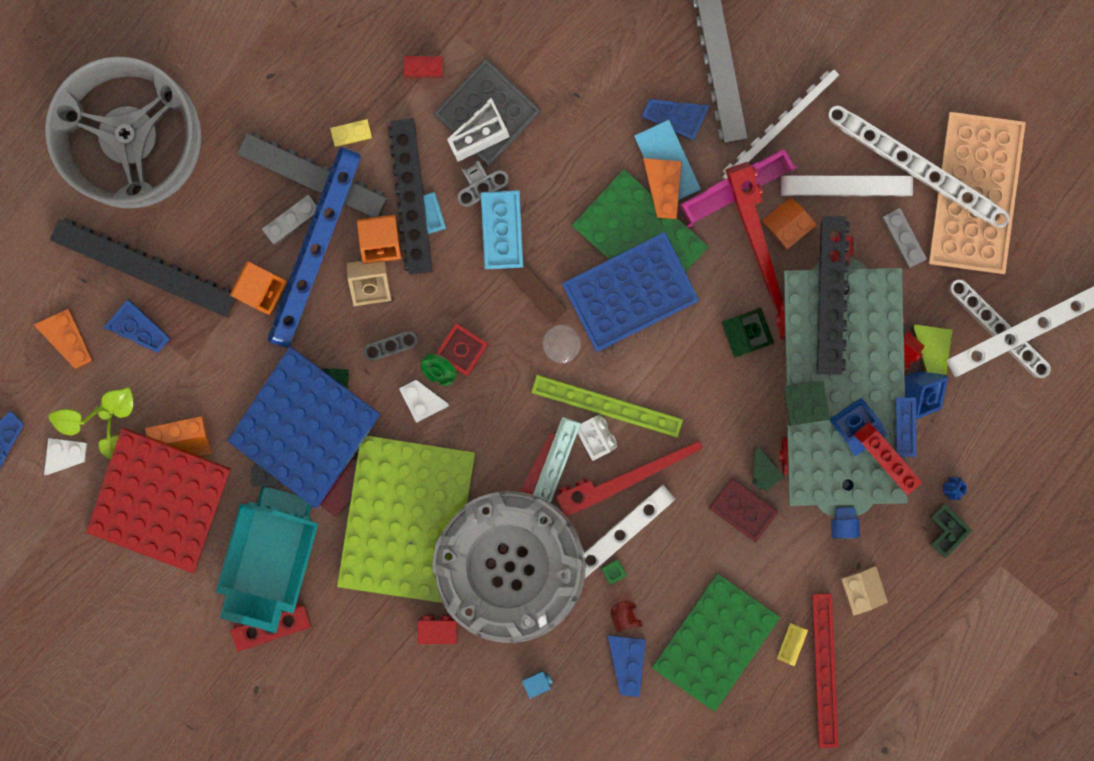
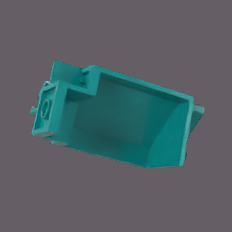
(266, 559)

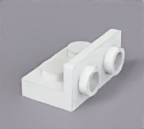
(597, 437)

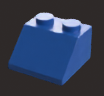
(928, 391)
(852, 420)

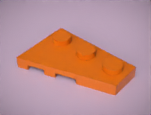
(664, 185)
(66, 338)

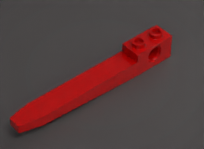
(745, 202)
(596, 494)

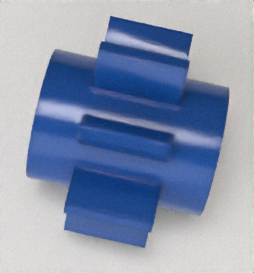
(955, 488)

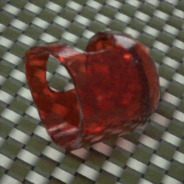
(623, 616)

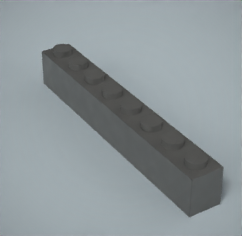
(307, 174)

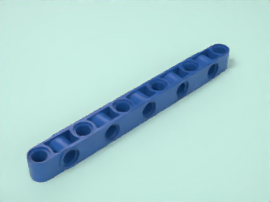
(318, 233)

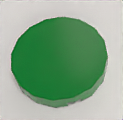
(438, 369)

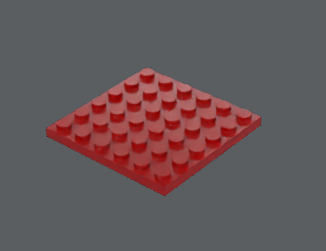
(158, 500)

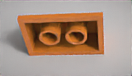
(185, 434)

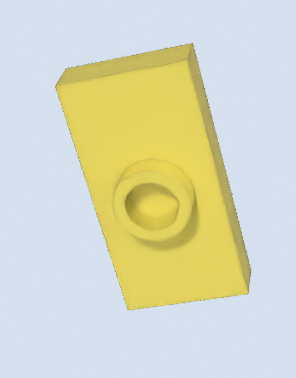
(792, 644)

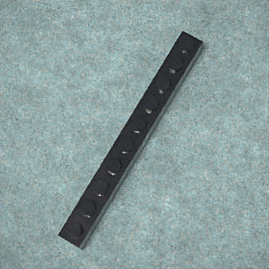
(143, 268)

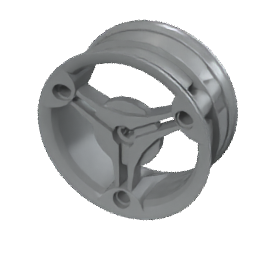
(115, 146)

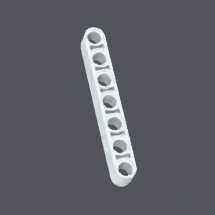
(846, 185)
(990, 324)

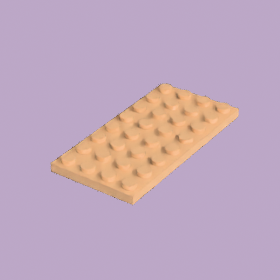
(987, 159)

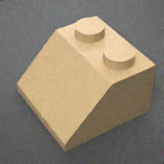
(368, 282)
(863, 590)

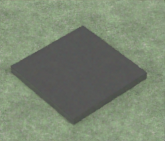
(480, 86)

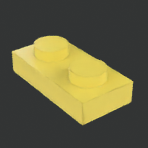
(351, 133)

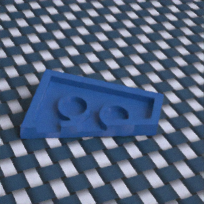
(684, 117)
(137, 326)
(9, 430)

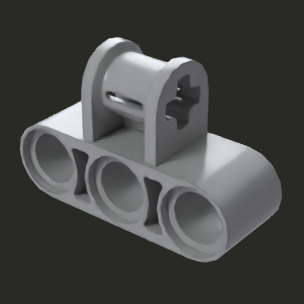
(478, 178)

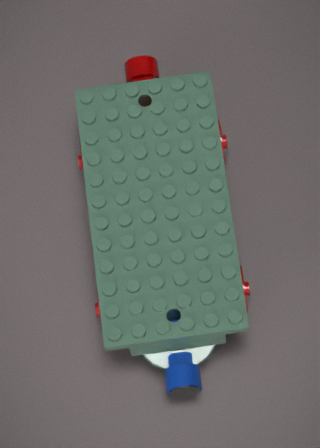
(813, 453)

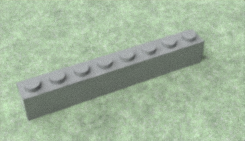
(721, 70)

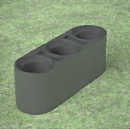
(381, 346)

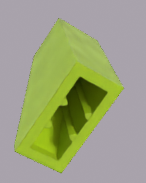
(936, 349)

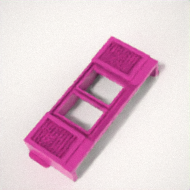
(721, 193)

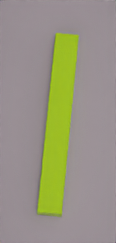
(607, 406)

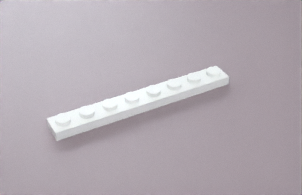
(785, 118)

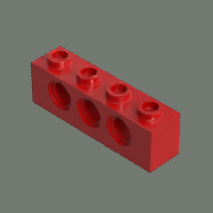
(888, 458)
(244, 641)

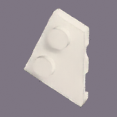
(421, 400)
(64, 454)

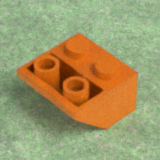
(379, 239)
(258, 288)

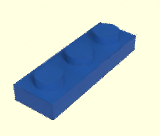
(905, 426)

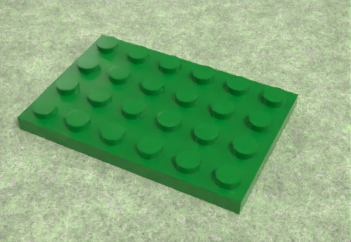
(627, 217)
(715, 642)

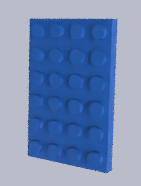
(630, 291)

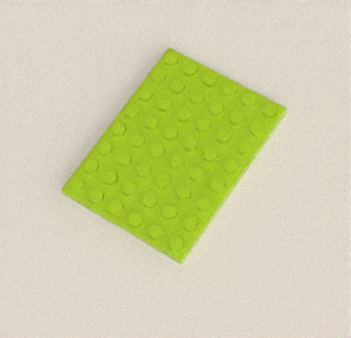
(398, 498)

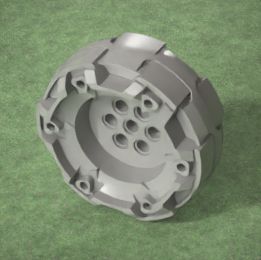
(469, 583)

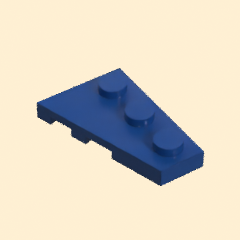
(628, 663)

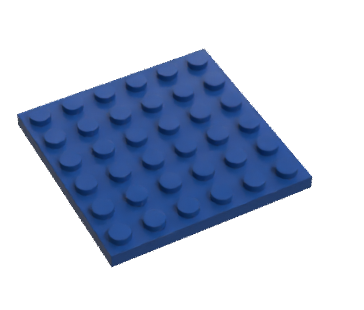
(303, 427)

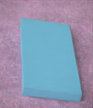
(662, 144)
(502, 229)

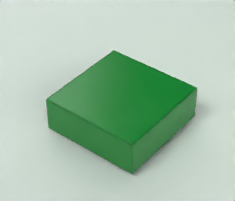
(613, 572)

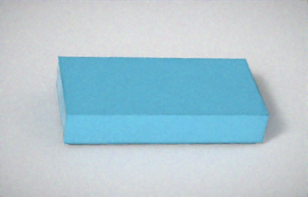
(433, 214)

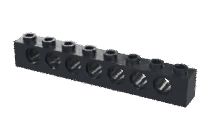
(408, 128)
(827, 225)

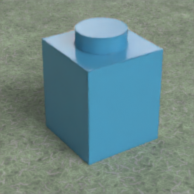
(537, 683)

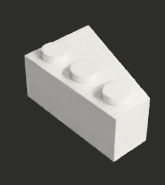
(479, 132)

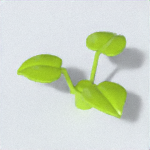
(113, 402)

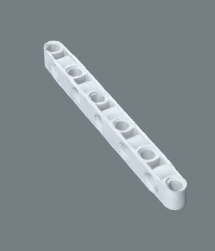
(918, 167)
(1022, 332)
(630, 524)

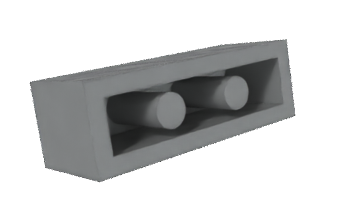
(290, 220)
(903, 238)

